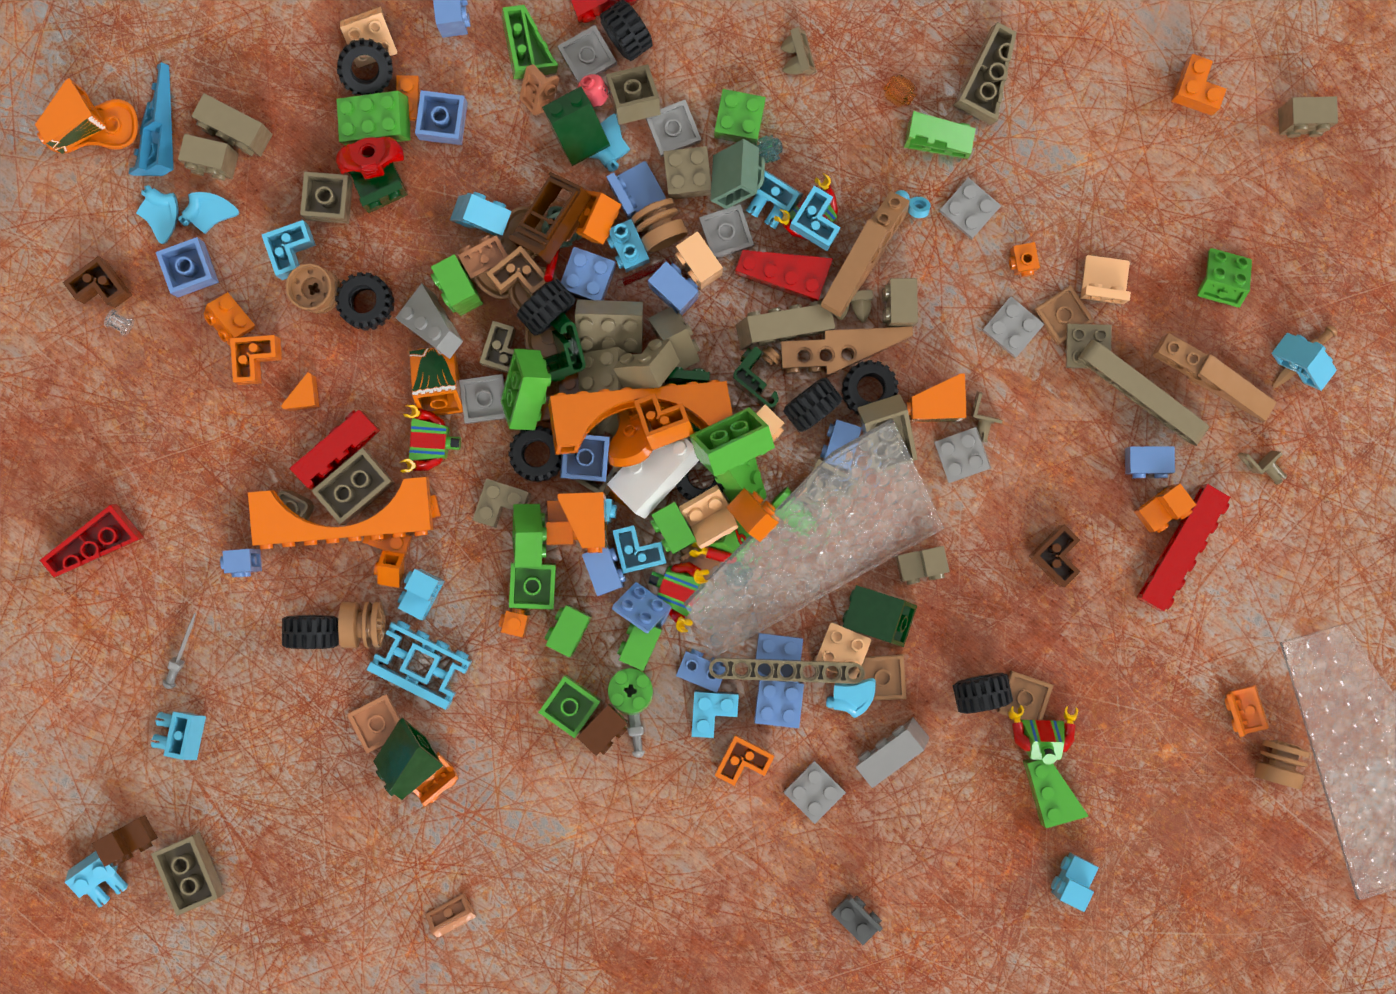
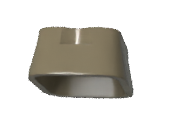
(297, 503)

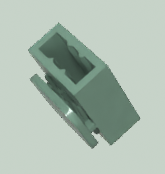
(736, 174)

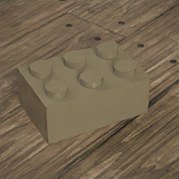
(231, 126)
(609, 325)
(884, 410)
(353, 486)
(188, 874)

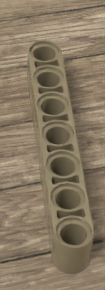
(1143, 392)
(797, 673)

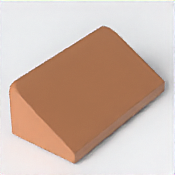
(450, 915)

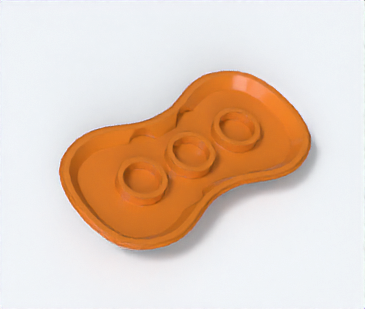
(120, 129)
(630, 442)

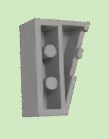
(892, 752)

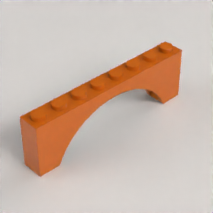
(577, 414)
(276, 523)

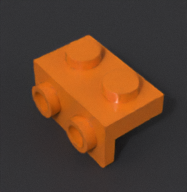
(227, 318)
(1246, 710)
(437, 783)

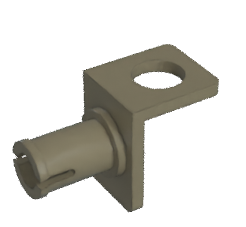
(984, 422)
(1266, 465)

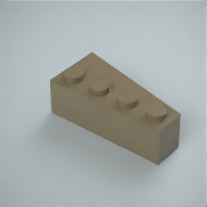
(985, 82)
(784, 324)

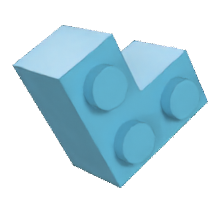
(478, 213)
(810, 220)
(284, 244)
(1306, 359)
(632, 555)
(420, 594)
(707, 706)
(1074, 882)

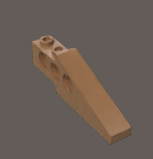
(866, 253)
(861, 342)
(1214, 376)

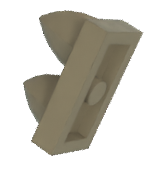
(803, 61)
(861, 305)

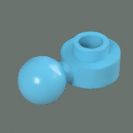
(918, 206)

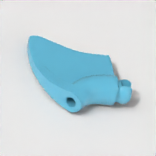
(617, 148)
(207, 210)
(160, 212)
(852, 697)

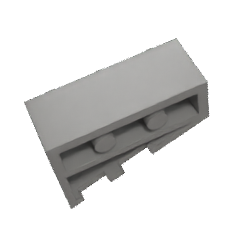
(429, 321)

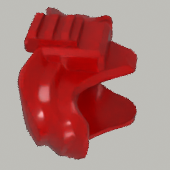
(384, 151)

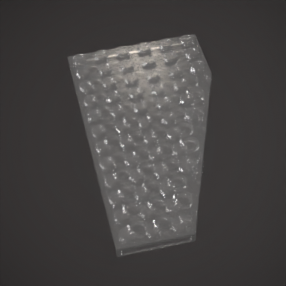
(831, 529)
(1353, 742)

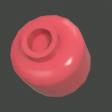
(595, 89)

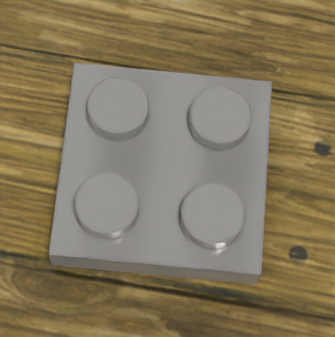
(587, 54)
(674, 128)
(969, 208)
(726, 231)
(1013, 327)
(482, 398)
(962, 454)
(814, 792)

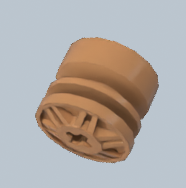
(658, 221)
(301, 287)
(368, 624)
(1282, 764)

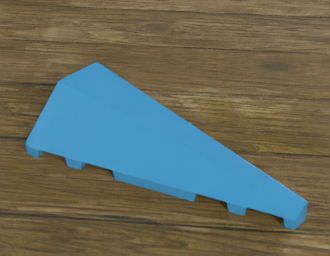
(156, 145)

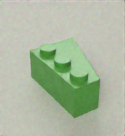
(525, 43)

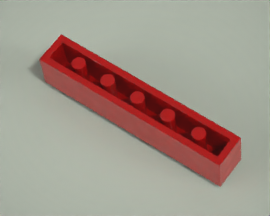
(1183, 548)

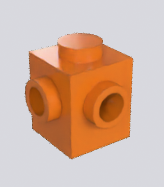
(1024, 259)
(390, 569)
(514, 622)

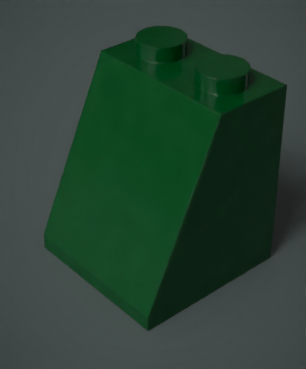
(576, 126)
(879, 615)
(406, 760)

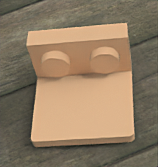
(368, 26)
(1105, 280)
(709, 516)
(843, 646)

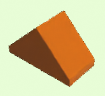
(304, 395)

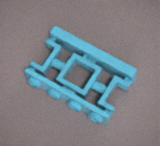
(412, 680)

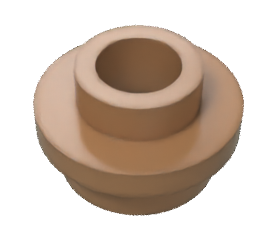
(770, 356)

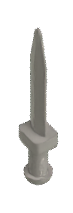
(175, 663)
(635, 729)

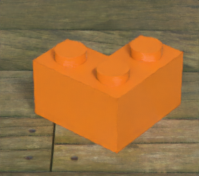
(1194, 90)
(598, 217)
(247, 355)
(660, 425)
(1166, 505)
(753, 514)
(558, 527)
(740, 754)

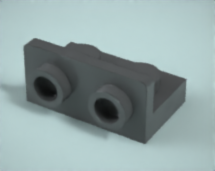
(857, 919)

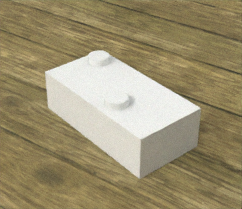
(650, 481)

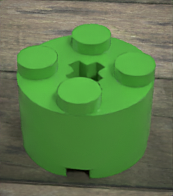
(637, 702)

